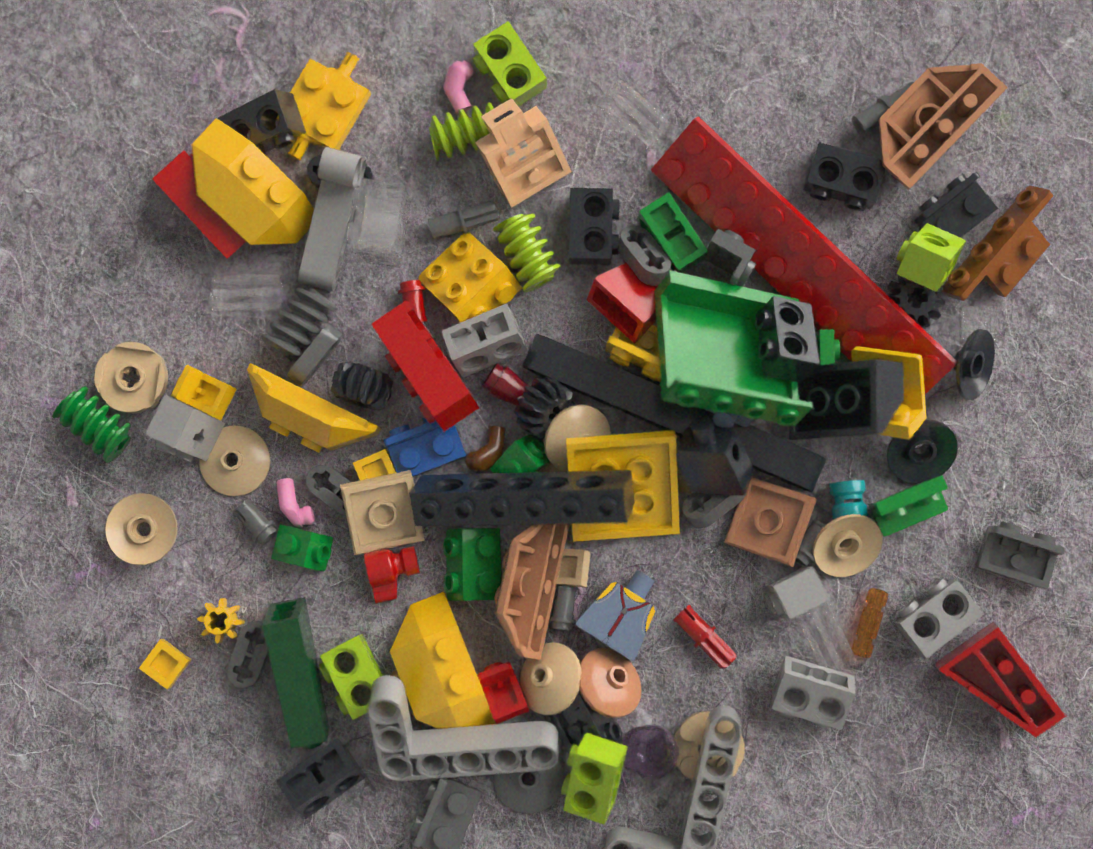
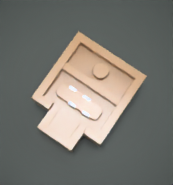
(521, 151)

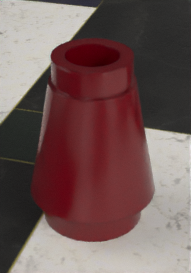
(504, 384)

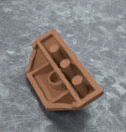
(933, 117)
(529, 586)

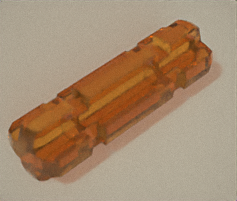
(869, 622)

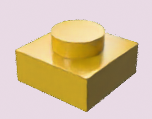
(374, 465)
(165, 663)

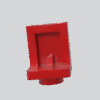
(502, 691)

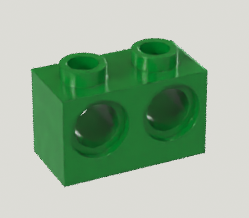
(673, 233)

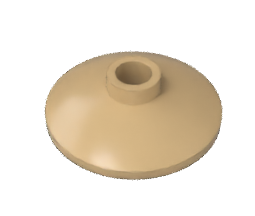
(572, 423)
(251, 466)
(124, 524)
(854, 554)
(560, 682)

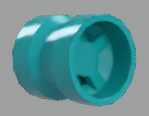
(848, 490)

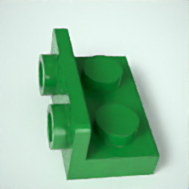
(910, 506)

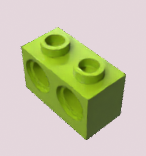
(516, 63)
(364, 672)
(593, 778)

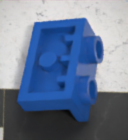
(423, 447)

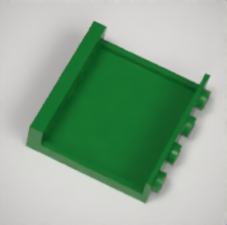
(712, 351)

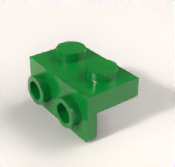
(472, 563)

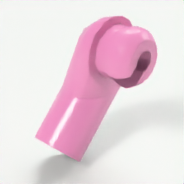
(454, 83)
(289, 505)

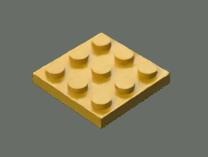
(654, 480)

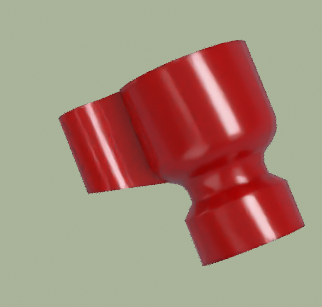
(385, 567)

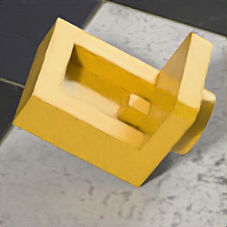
(203, 392)

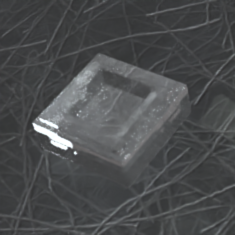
(976, 318)

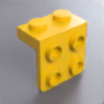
(469, 279)
(642, 353)

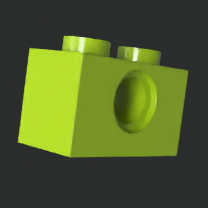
(929, 256)

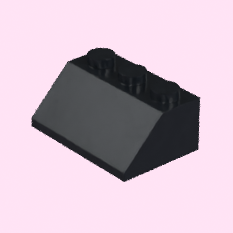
(849, 399)

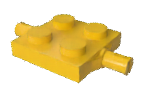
(327, 104)

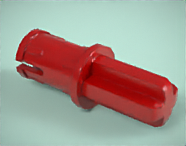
(705, 637)

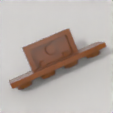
(1006, 249)

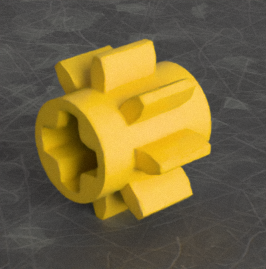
(211, 618)

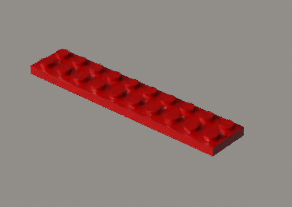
(792, 250)

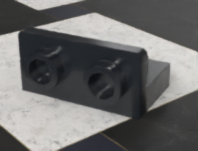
(958, 209)
(582, 719)

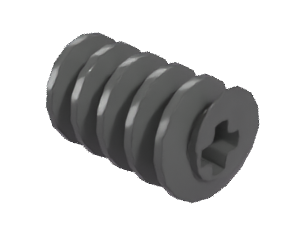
(298, 322)

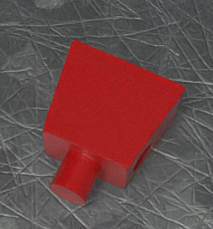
(624, 301)

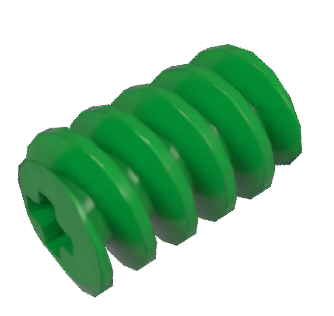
(93, 424)

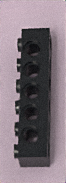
(523, 498)

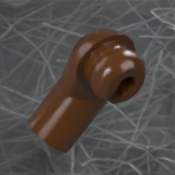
(488, 454)

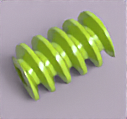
(458, 132)
(527, 251)

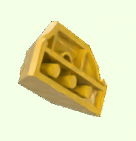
(248, 188)
(306, 414)
(438, 668)

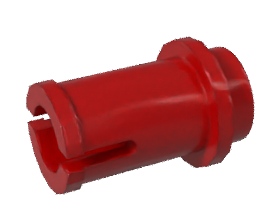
(413, 293)

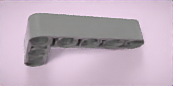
(452, 751)
(705, 778)

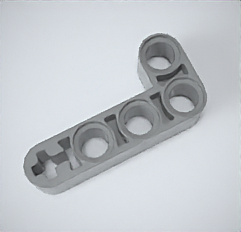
(333, 211)

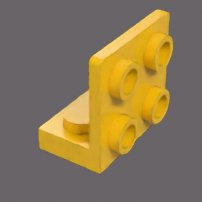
(913, 407)

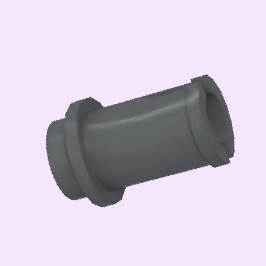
(255, 522)
(805, 552)
(563, 608)

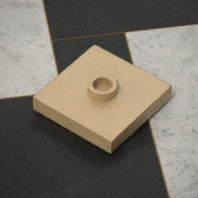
(380, 512)

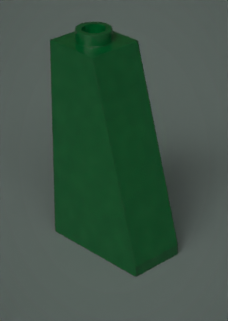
(296, 672)

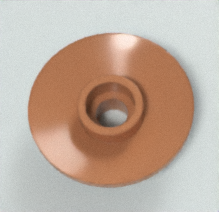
(601, 690)

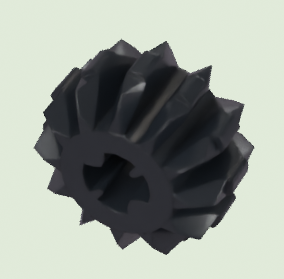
(924, 311)
(361, 385)
(541, 404)

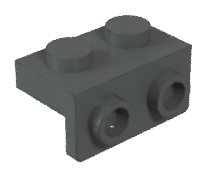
(731, 255)
(1019, 555)

